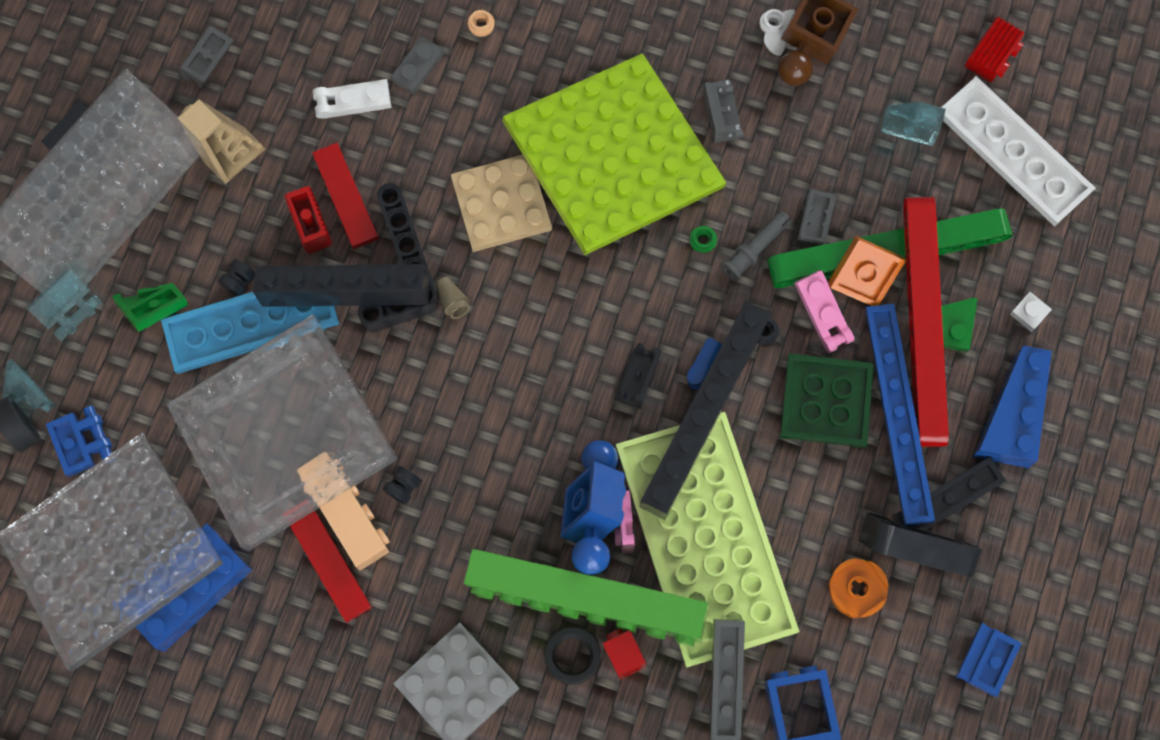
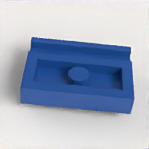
(988, 660)

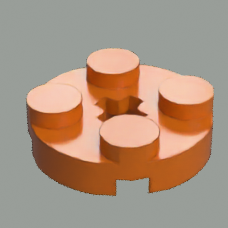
(853, 604)

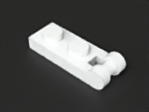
(352, 99)

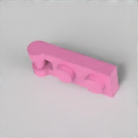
(823, 310)

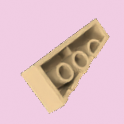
(219, 140)

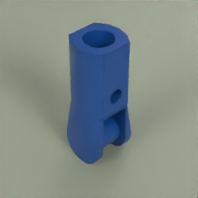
(703, 363)

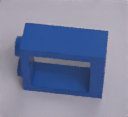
(806, 674)

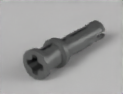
(747, 254)

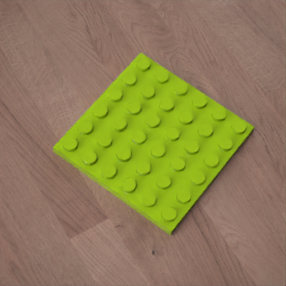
(613, 153)

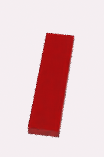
(345, 196)
(331, 566)

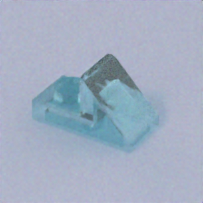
(20, 385)

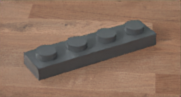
(727, 679)

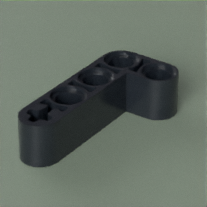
(919, 546)

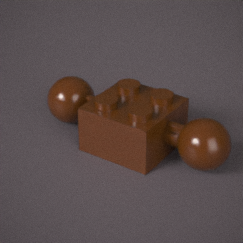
(815, 31)

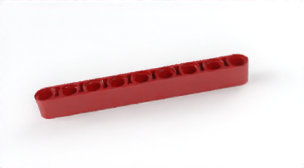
(925, 320)

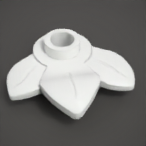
(774, 33)

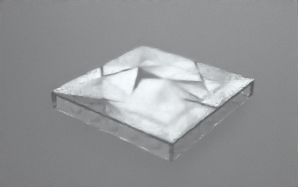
(281, 432)

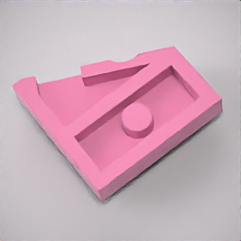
(624, 535)

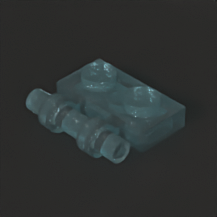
(59, 299)

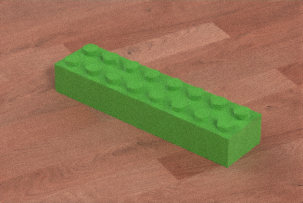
(587, 596)

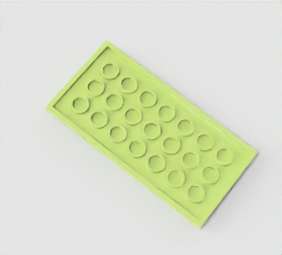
(711, 540)

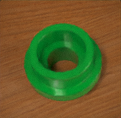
(703, 231)

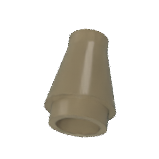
(452, 298)

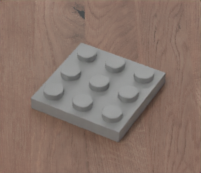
(456, 685)

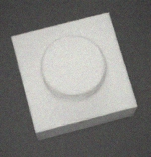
(1030, 311)

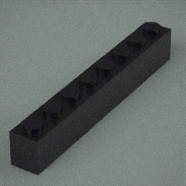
(704, 410)

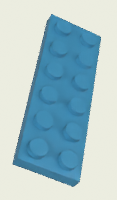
(232, 329)

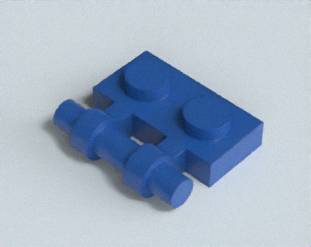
(70, 442)

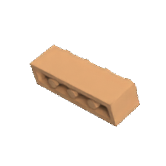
(354, 528)

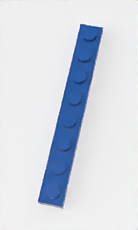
(899, 416)

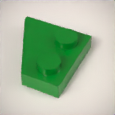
(150, 305)
(958, 324)

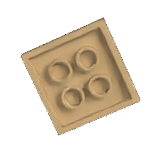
(500, 203)

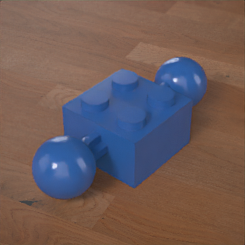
(593, 507)

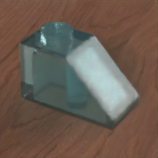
(914, 121)

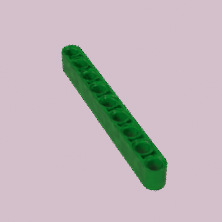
(953, 236)

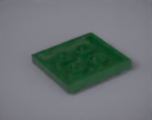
(826, 400)

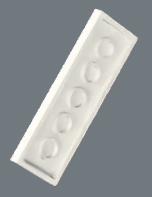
(1016, 151)

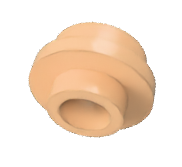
(481, 16)

